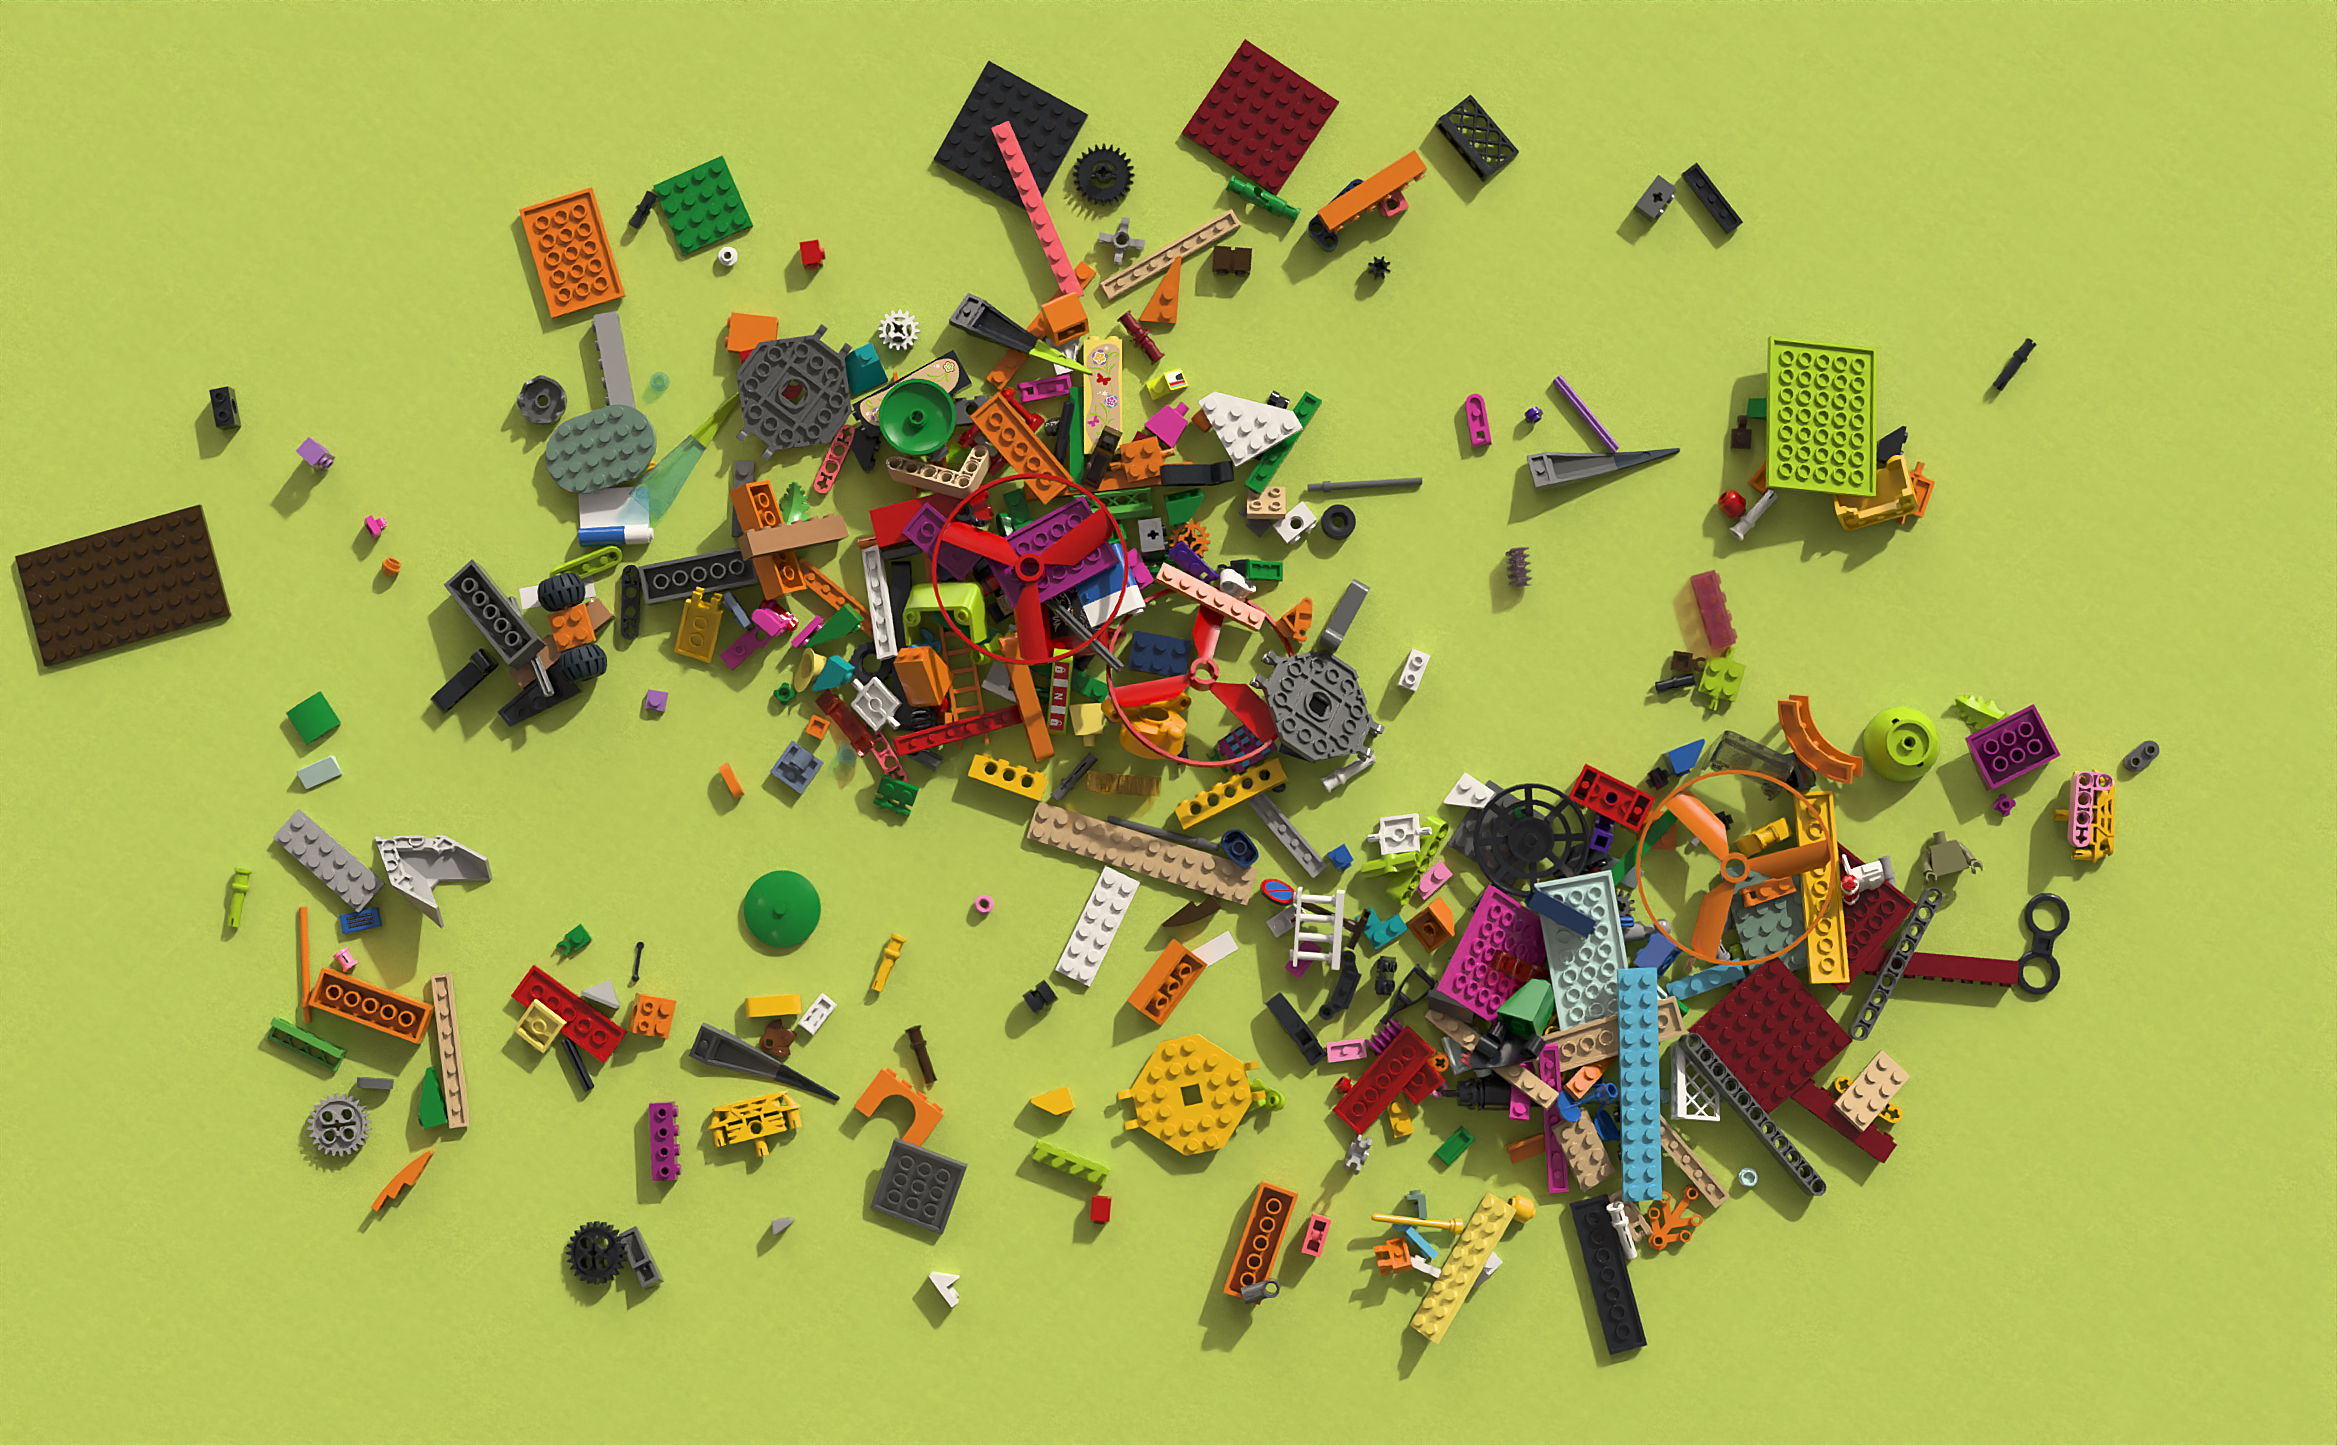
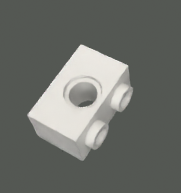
(1300, 513)
(1413, 670)

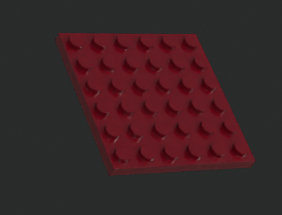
(1260, 117)
(1869, 919)
(1771, 1033)

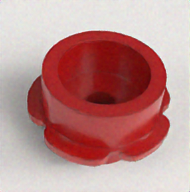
(1343, 1085)

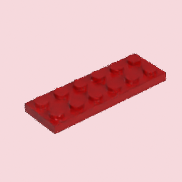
(584, 1022)
(1384, 1080)

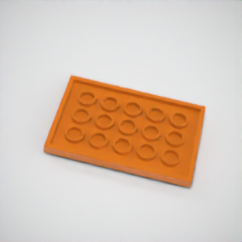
(572, 253)

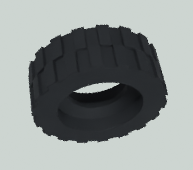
(857, 660)

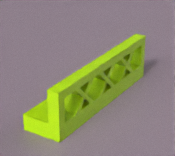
(1070, 1163)

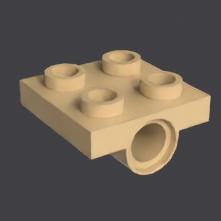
(1268, 505)

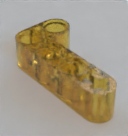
(1123, 784)

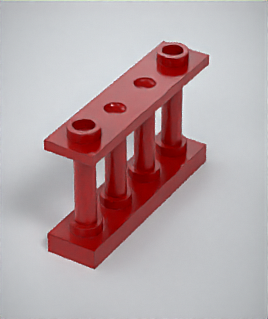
(1034, 421)

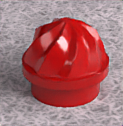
(943, 707)

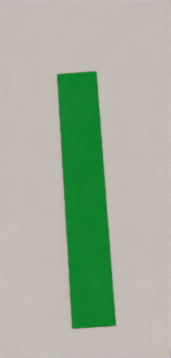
(1077, 436)
(1655, 832)

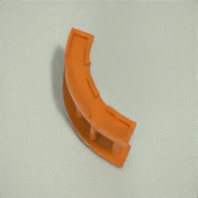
(1811, 745)

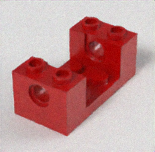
(1631, 804)

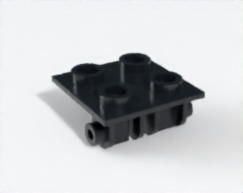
(1386, 982)

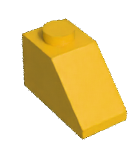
(1055, 1101)

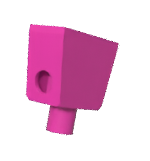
(1168, 424)

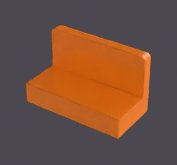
(1526, 1147)

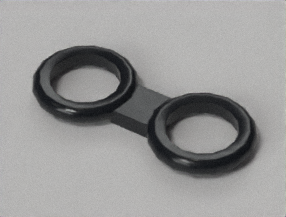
(2043, 943)

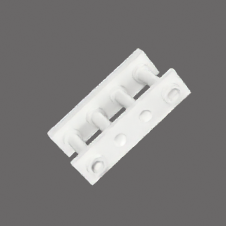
(1334, 938)

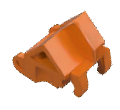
(1296, 620)

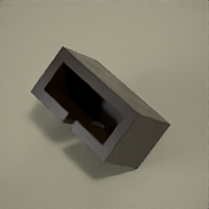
(1232, 261)

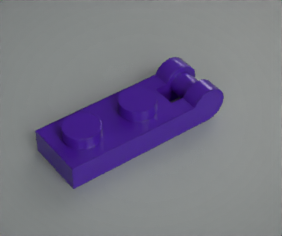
(1192, 563)

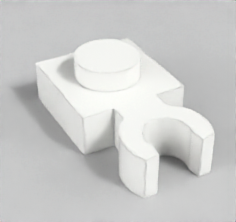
(1420, 1263)

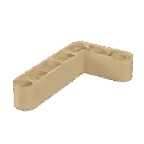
(940, 479)

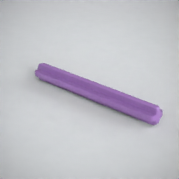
(1586, 414)

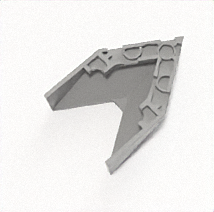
(420, 863)

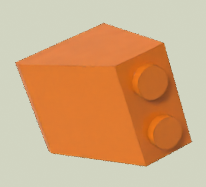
(923, 676)

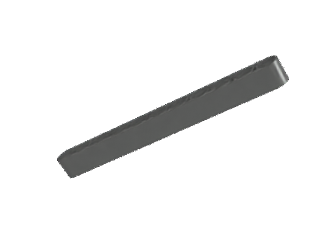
(1760, 1119)

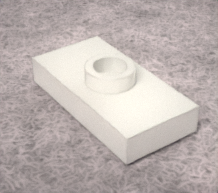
(817, 1014)

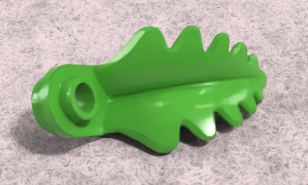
(794, 507)

